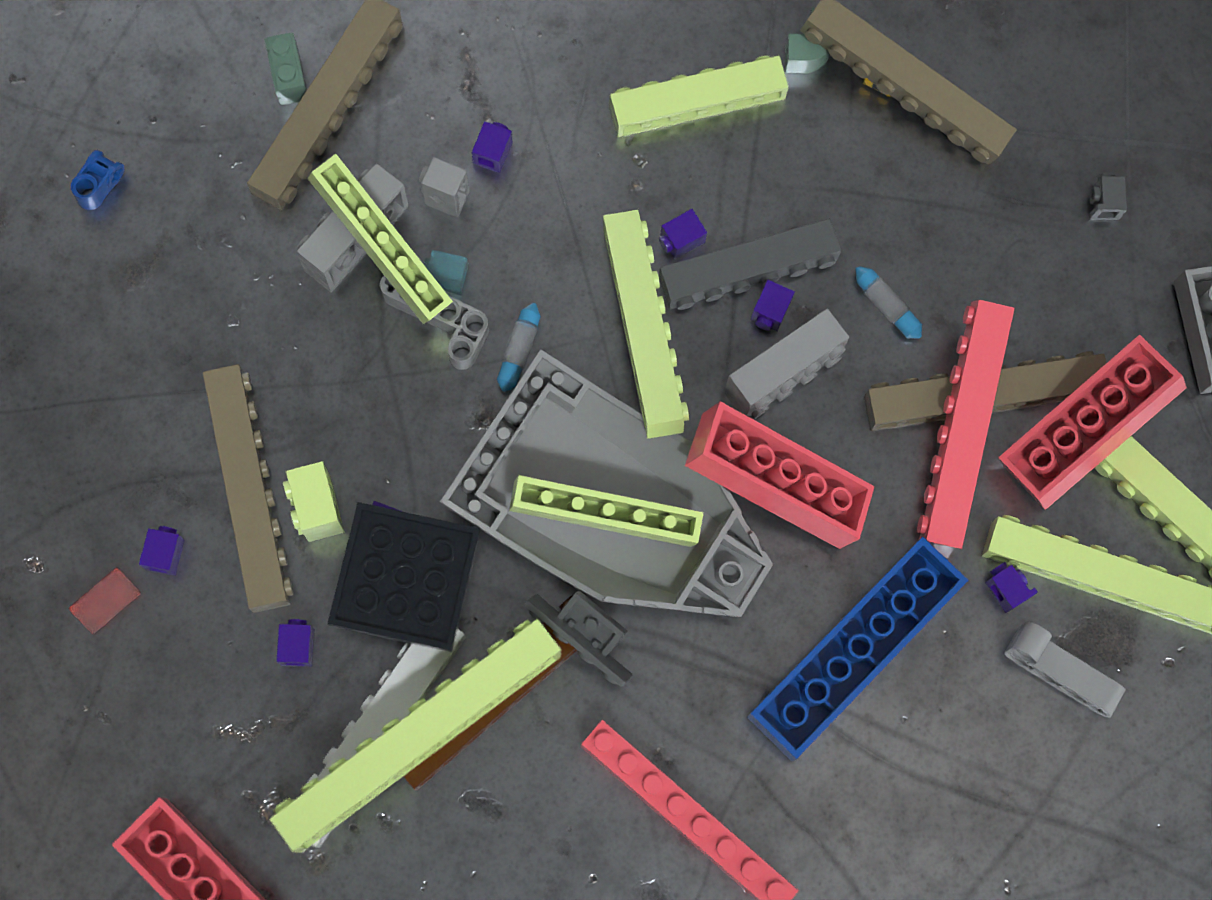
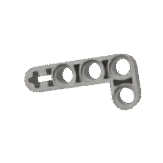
(456, 326)
(1064, 671)

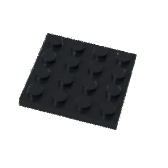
(404, 577)

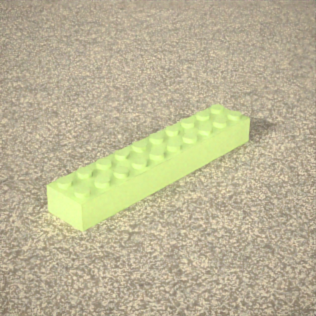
(416, 737)

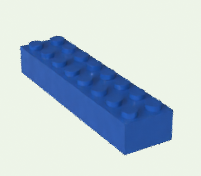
(857, 649)

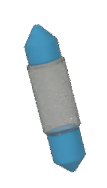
(888, 302)
(519, 347)

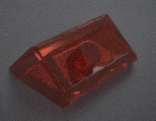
(104, 600)

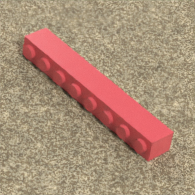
(966, 423)
(686, 815)

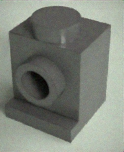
(1108, 197)

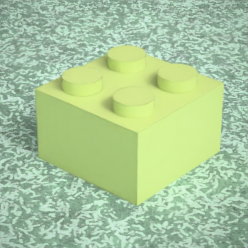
(314, 501)

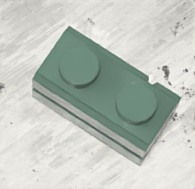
(286, 68)

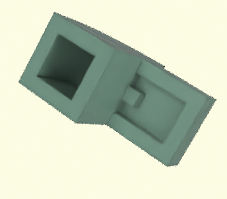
(802, 55)

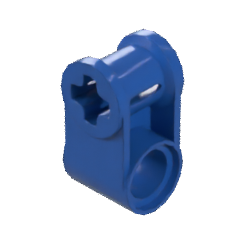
(98, 175)

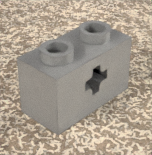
(444, 186)

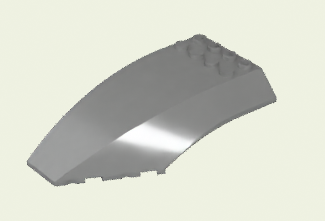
(585, 438)

